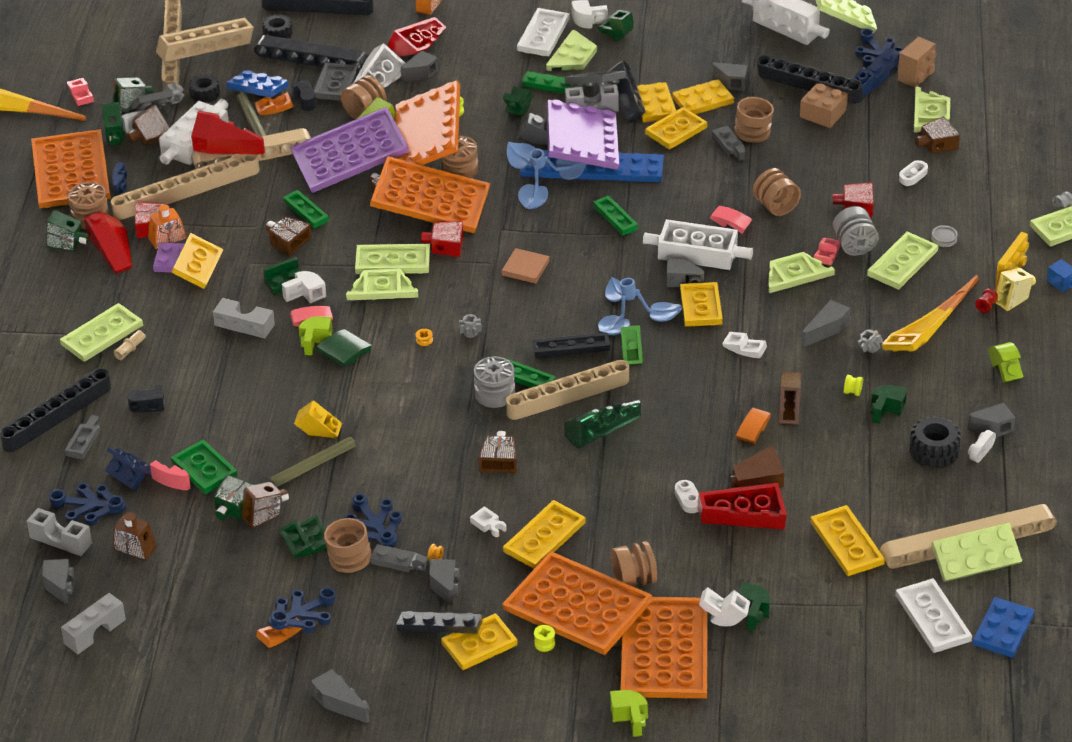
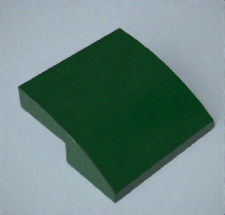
(343, 347)
(305, 537)

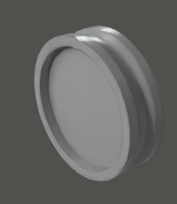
(944, 236)

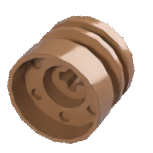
(361, 95)
(753, 119)
(464, 161)
(776, 192)
(86, 200)
(347, 545)
(633, 565)

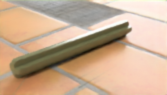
(250, 114)
(312, 462)

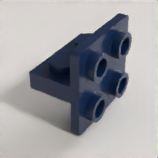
(127, 468)

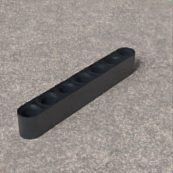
(354, 7)
(307, 52)
(807, 77)
(55, 410)

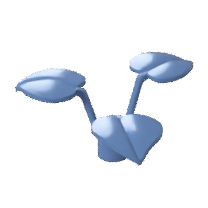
(521, 154)
(626, 290)

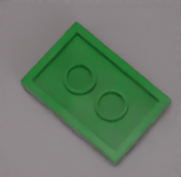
(204, 466)

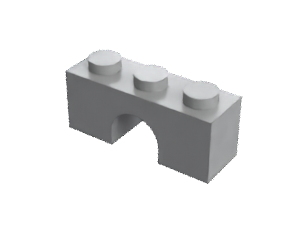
(606, 98)
(256, 323)
(46, 529)
(80, 630)

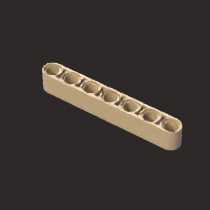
(275, 146)
(567, 389)

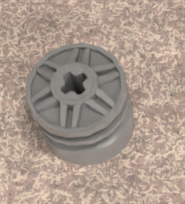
(855, 231)
(493, 381)

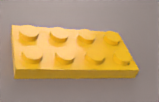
(544, 534)
(847, 540)

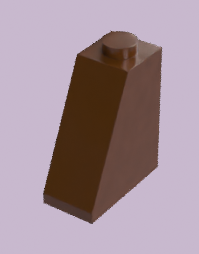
(790, 398)
(758, 470)

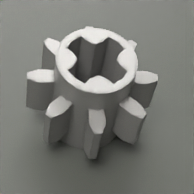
(177, 92)
(470, 325)
(870, 341)

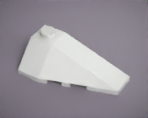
(382, 65)

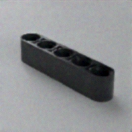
(628, 93)

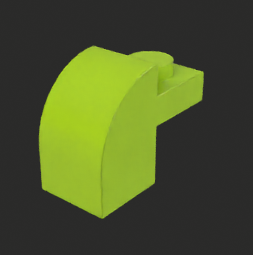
(314, 331)
(1006, 358)
(629, 706)

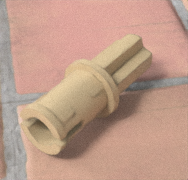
(129, 345)

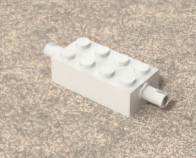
(789, 17)
(177, 140)
(698, 244)

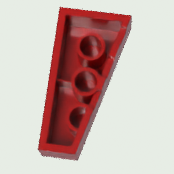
(744, 506)

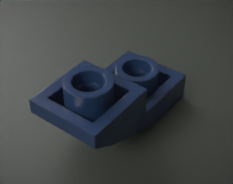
(119, 178)

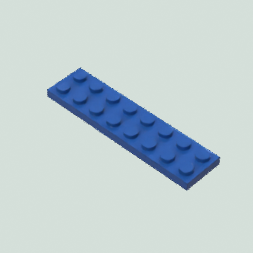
(631, 168)

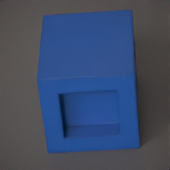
(1060, 275)

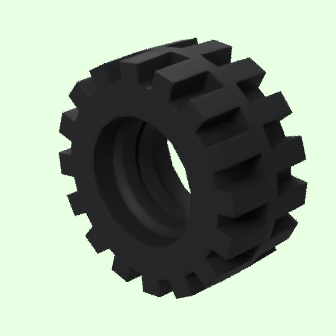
(277, 26)
(204, 88)

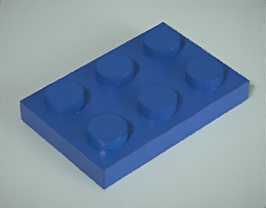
(257, 83)
(1003, 627)

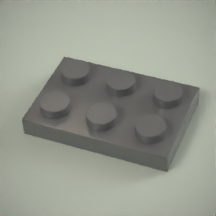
(591, 78)
(334, 80)
(146, 101)

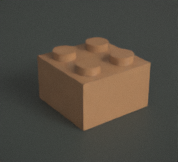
(916, 62)
(823, 105)

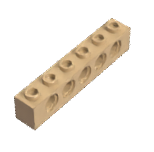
(204, 39)

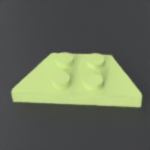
(573, 53)
(929, 108)
(796, 270)
(382, 285)

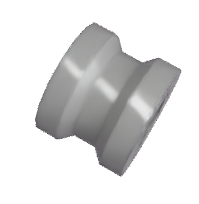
(1062, 201)

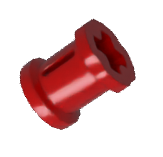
(985, 303)

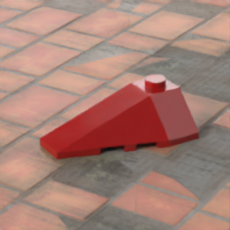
(415, 37)
(216, 136)
(110, 239)

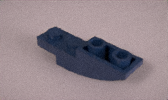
(877, 71)

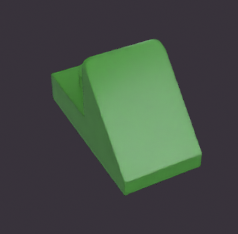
(631, 344)

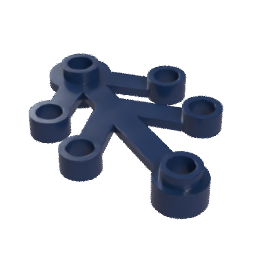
(867, 36)
(113, 504)
(383, 536)
(281, 620)

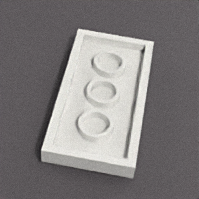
(543, 32)
(933, 615)

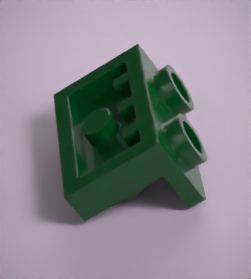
(280, 273)

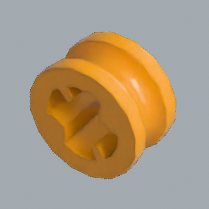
(427, 334)
(435, 552)

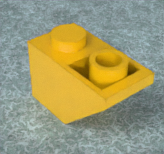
(317, 421)

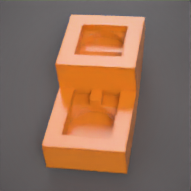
(268, 106)
(753, 425)
(273, 637)

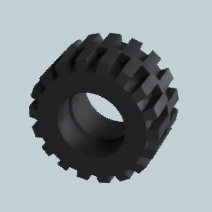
(935, 441)

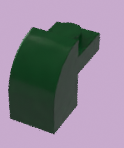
(618, 25)
(518, 101)
(887, 399)
(759, 604)

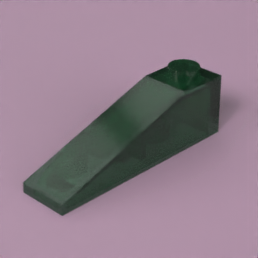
(599, 422)

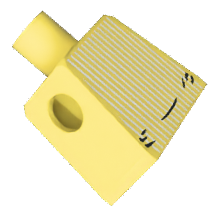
(1014, 288)

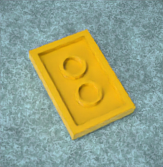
(703, 97)
(656, 101)
(676, 128)
(1014, 256)
(197, 260)
(701, 304)
(472, 649)

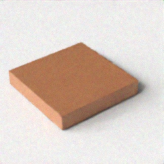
(525, 265)

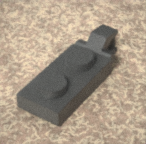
(729, 142)
(83, 438)
(398, 559)

